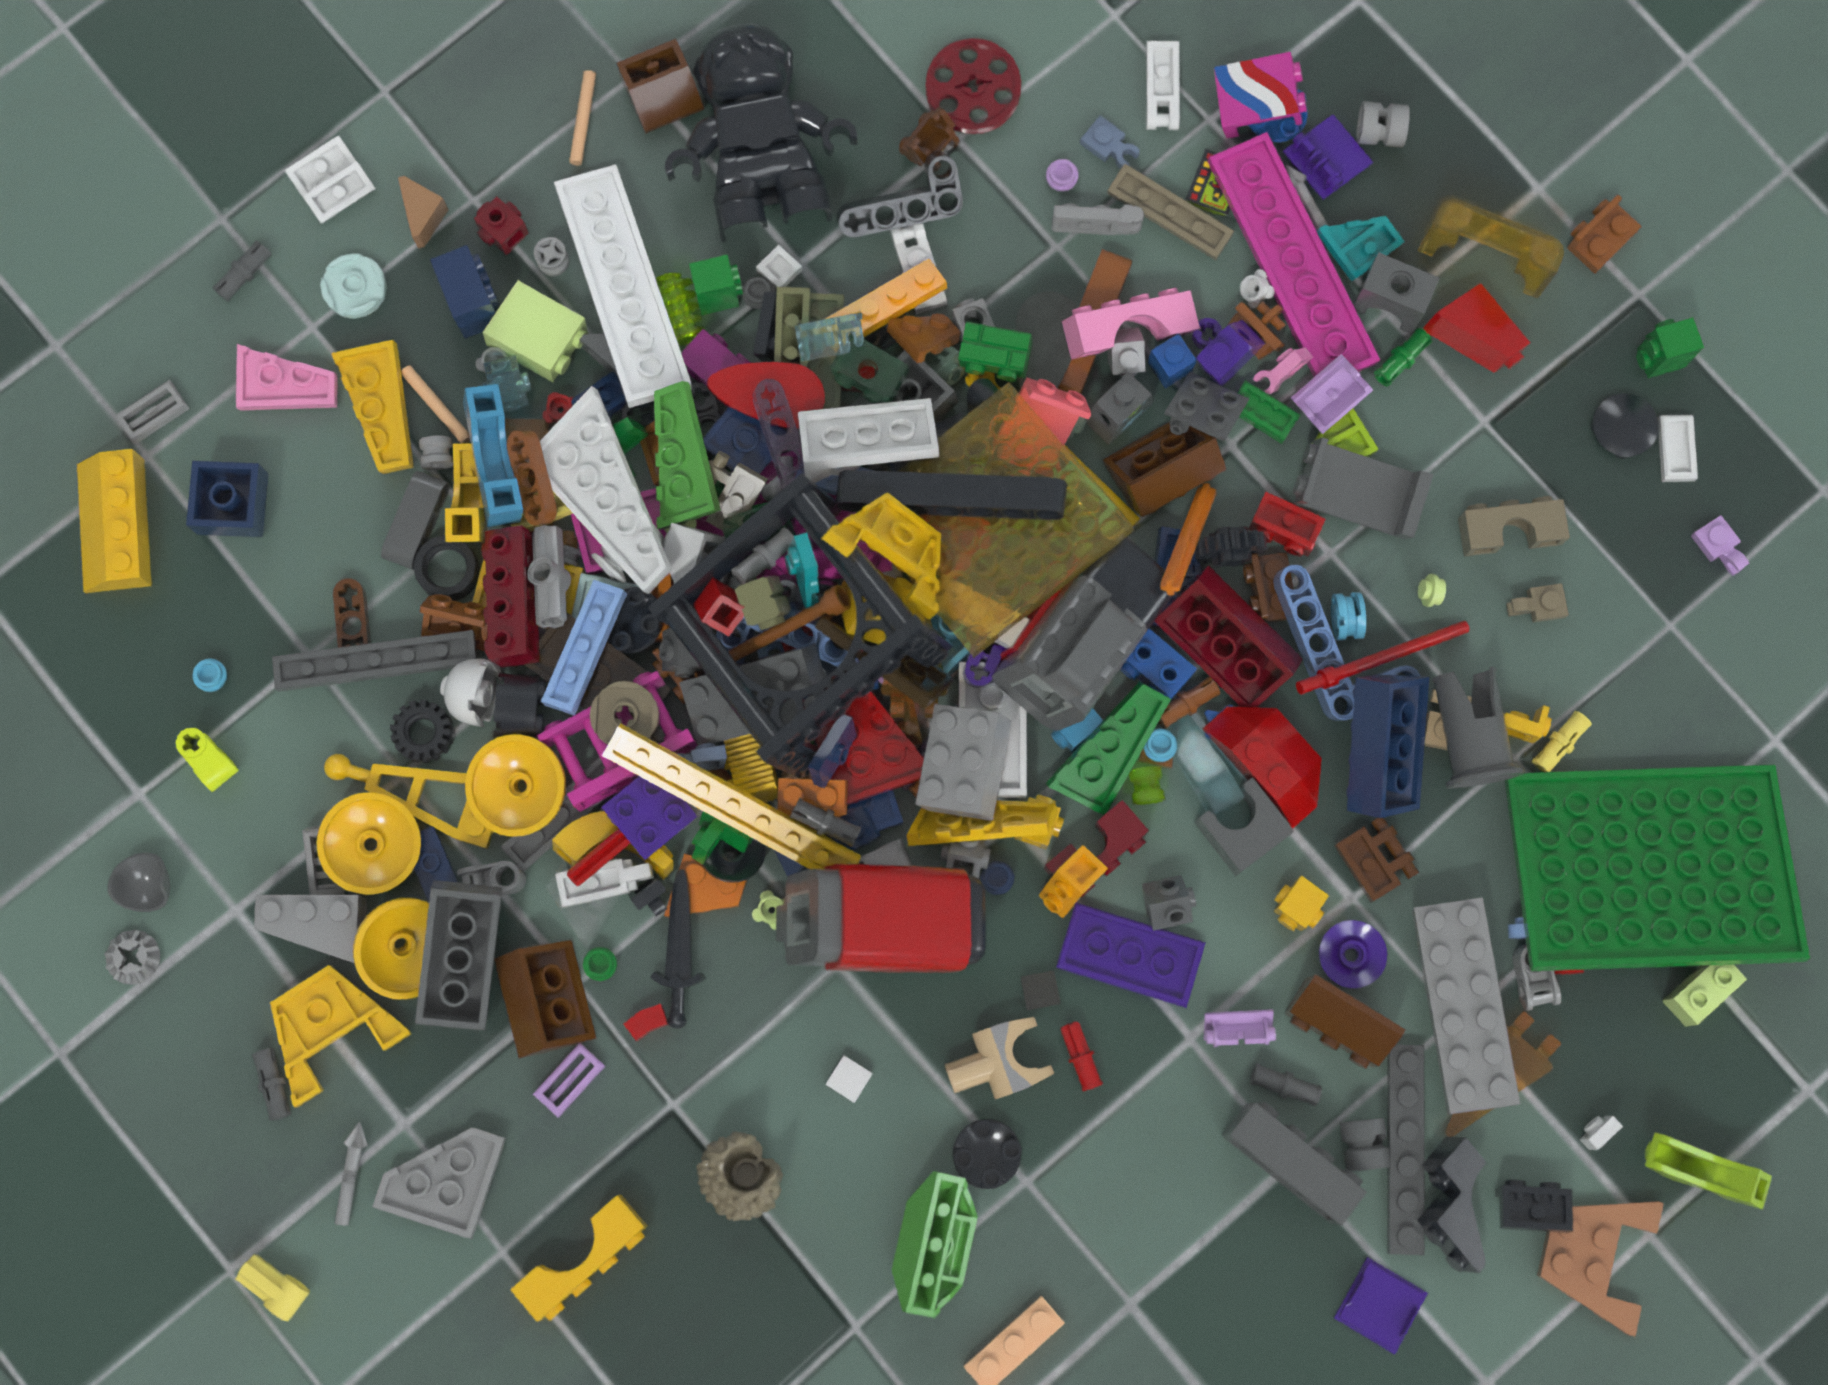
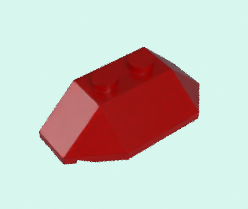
(1273, 753)

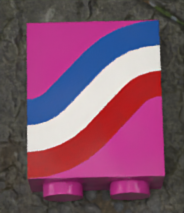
(1259, 91)

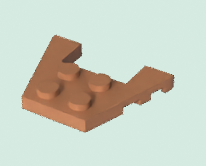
(1584, 1259)

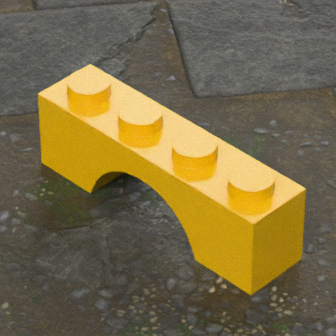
(547, 1288)

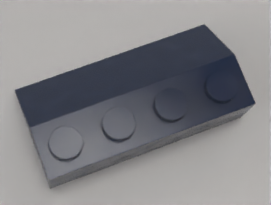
(1387, 744)

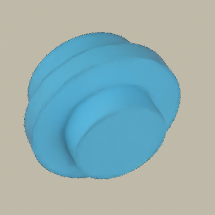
(209, 675)
(1160, 745)

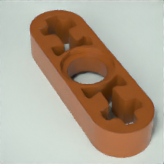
(533, 452)

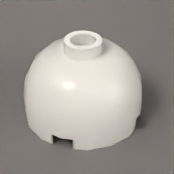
(471, 691)

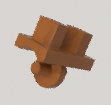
(1260, 325)

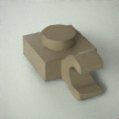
(1542, 602)

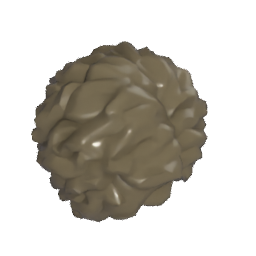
(738, 1177)

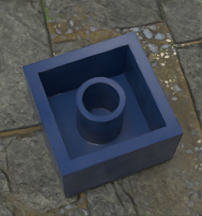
(466, 289)
(227, 499)

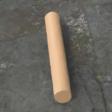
(582, 117)
(435, 404)

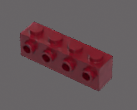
(510, 597)

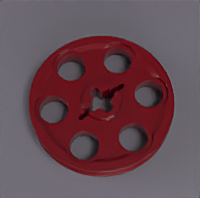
(978, 71)

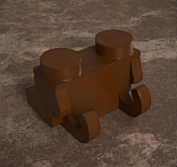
(931, 135)

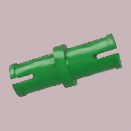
(1402, 357)

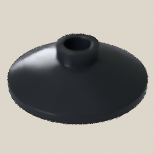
(737, 869)

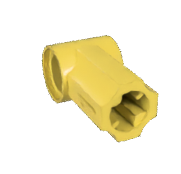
(279, 1292)

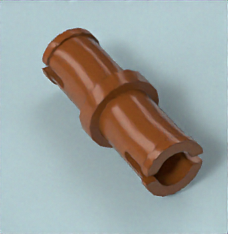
(1188, 702)

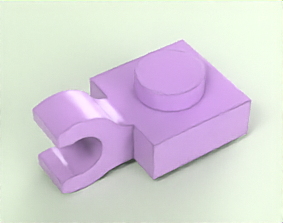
(1719, 540)

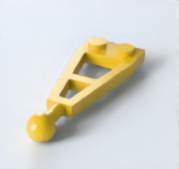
(469, 828)

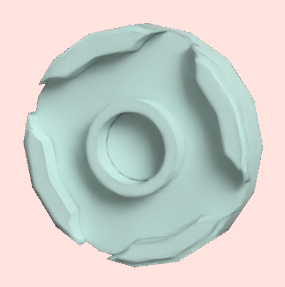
(353, 285)

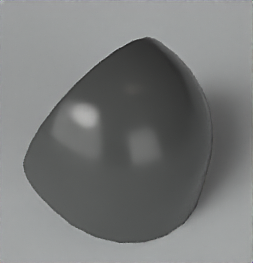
(140, 883)

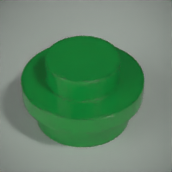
(600, 964)

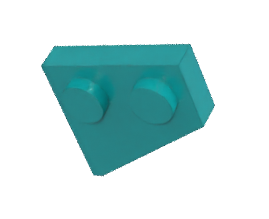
(1358, 243)
(804, 566)

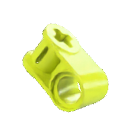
(209, 761)

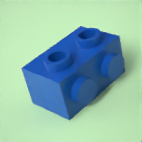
(1158, 665)

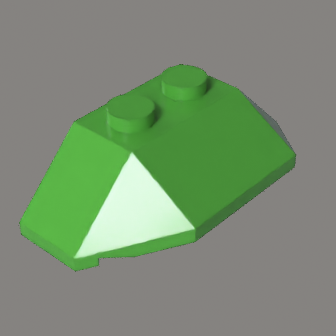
(934, 1244)

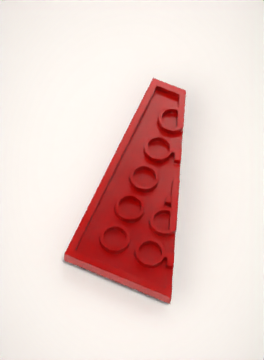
(879, 755)

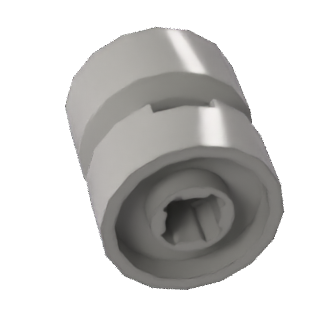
(1393, 128)

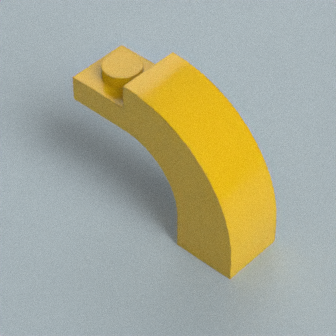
(466, 516)
(591, 830)

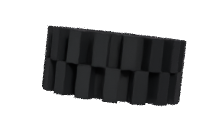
(410, 715)

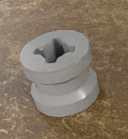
(547, 250)
(436, 452)

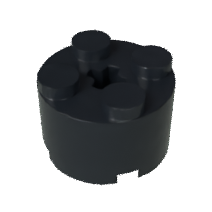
(518, 705)

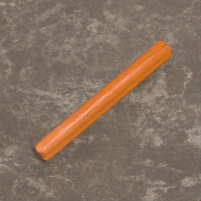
(1188, 539)

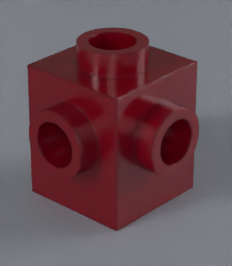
(500, 225)

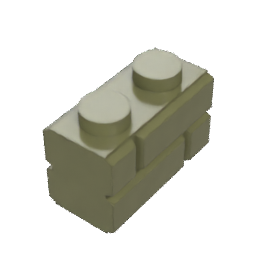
(763, 602)

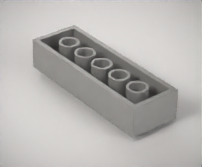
(1465, 1006)

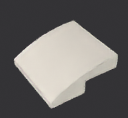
(330, 179)

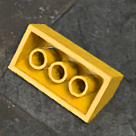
(113, 521)

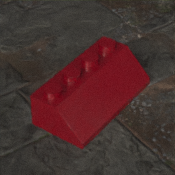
(1229, 639)

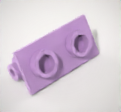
(1229, 1027)

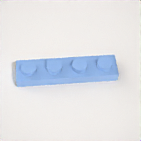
(584, 647)

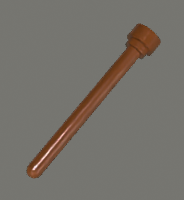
(833, 602)

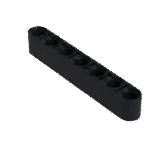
(956, 494)

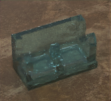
(828, 336)

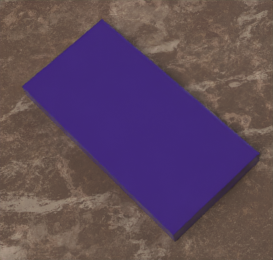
(1130, 955)

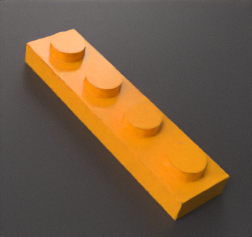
(896, 296)

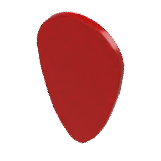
(736, 385)

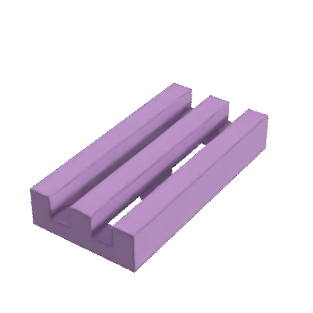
(589, 1058)

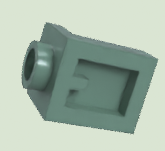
(946, 365)

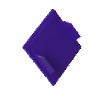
(1380, 1305)

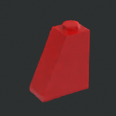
(1479, 330)

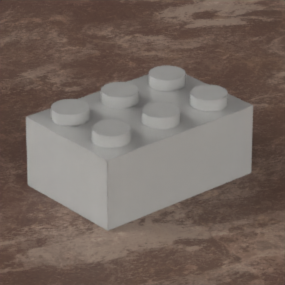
(963, 762)

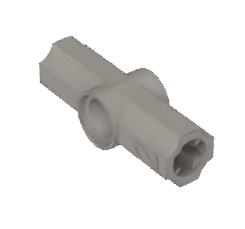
(549, 576)

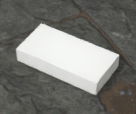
(1677, 448)

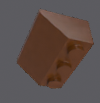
(1164, 467)
(544, 998)
(1343, 1022)

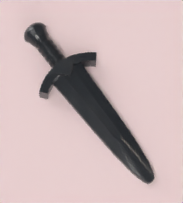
(679, 951)

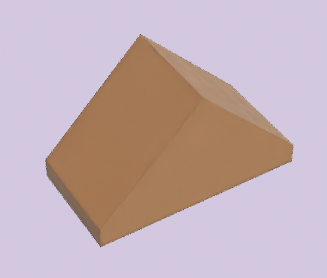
(423, 210)

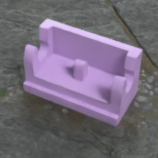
(1331, 393)

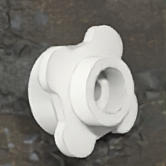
(1249, 285)

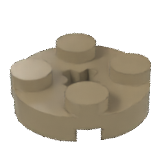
(613, 699)

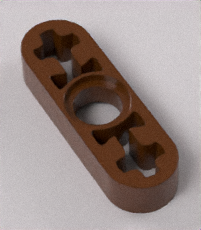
(341, 603)

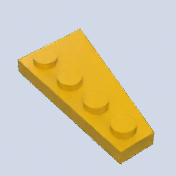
(378, 398)
(1009, 820)

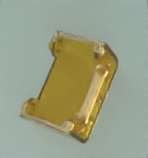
(1536, 248)

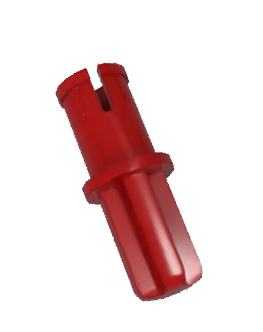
(1080, 1056)

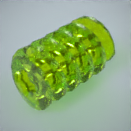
(678, 308)

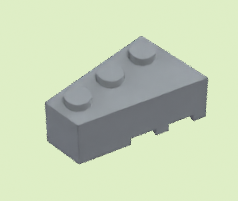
(313, 921)

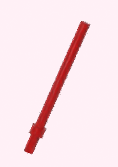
(1331, 676)

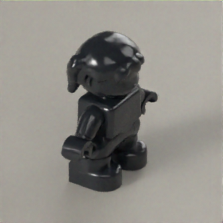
(757, 128)

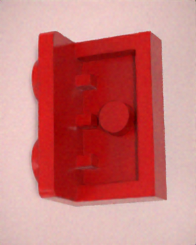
(1287, 525)

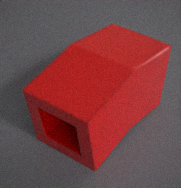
(646, 1021)

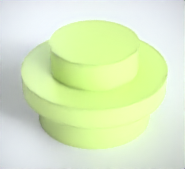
(1431, 590)

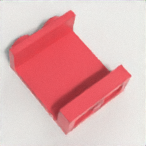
(1055, 407)

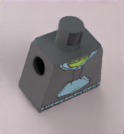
(1121, 406)

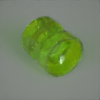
(1147, 785)

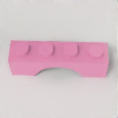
(1164, 316)

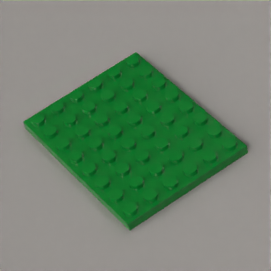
(1655, 868)

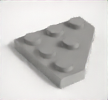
(445, 1183)

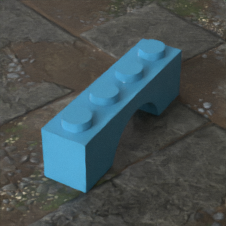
(489, 447)

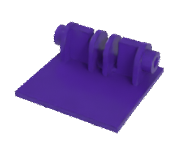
(1327, 156)
(648, 815)

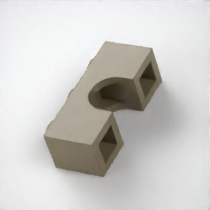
(1542, 522)

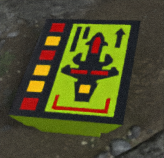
(1205, 190)

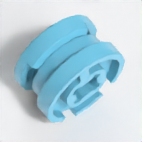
(1348, 616)

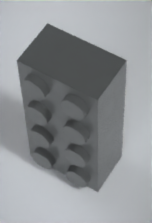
(785, 671)
(458, 955)
(1294, 1163)

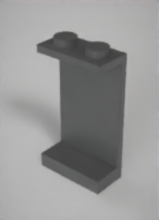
(1361, 489)

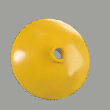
(494, 781)
(344, 836)
(379, 963)

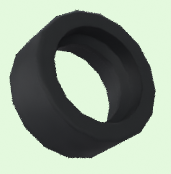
(439, 544)

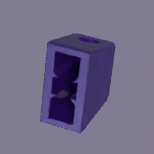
(1229, 352)

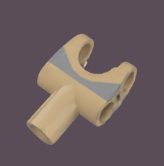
(996, 1062)

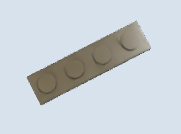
(1171, 212)

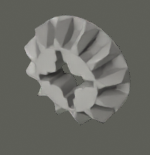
(147, 953)

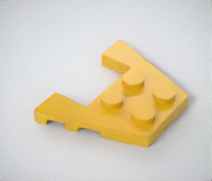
(900, 538)
(320, 1014)

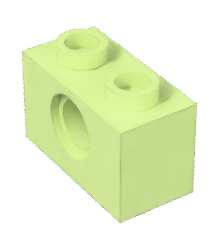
(1703, 992)

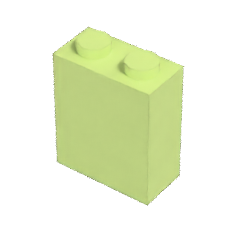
(536, 331)

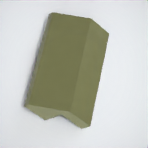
(798, 307)

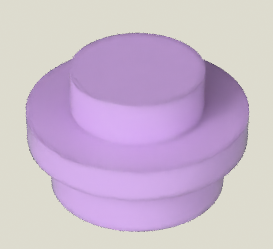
(1062, 175)

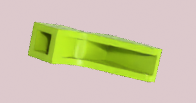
(1707, 1171)

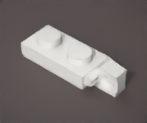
(611, 880)

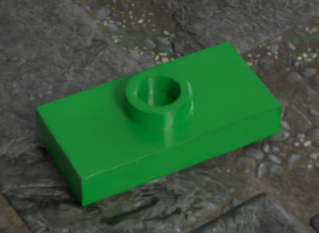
(1267, 413)

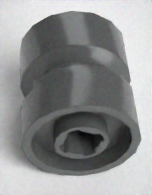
(1365, 1144)

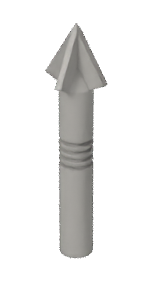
(1311, 207)
(355, 1143)

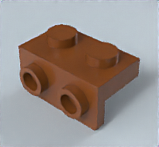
(449, 616)

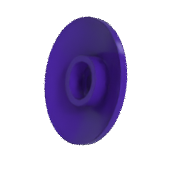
(1369, 948)

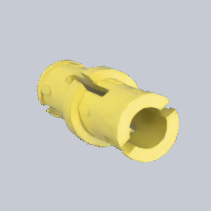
(1562, 742)

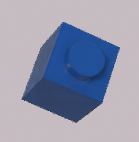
(1171, 361)

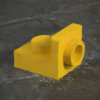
(1524, 729)

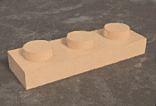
(1014, 1343)

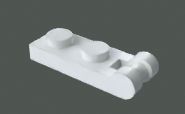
(1162, 84)
(915, 255)

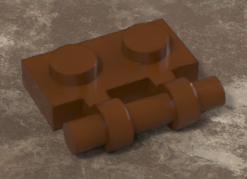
(1368, 863)

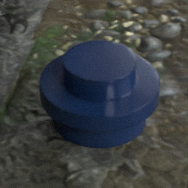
(997, 877)

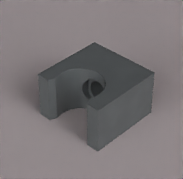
(1378, 293)
(1247, 845)

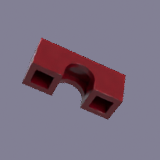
(1121, 832)

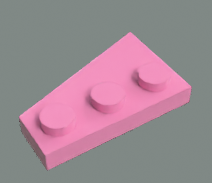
(277, 383)

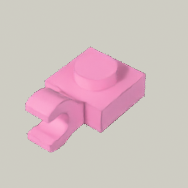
(1289, 363)

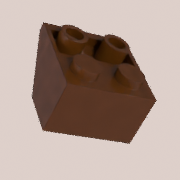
(660, 85)

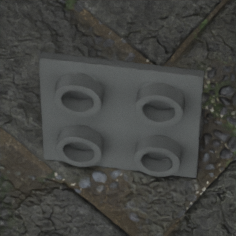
(1205, 407)

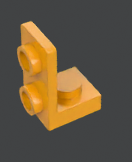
(1072, 881)

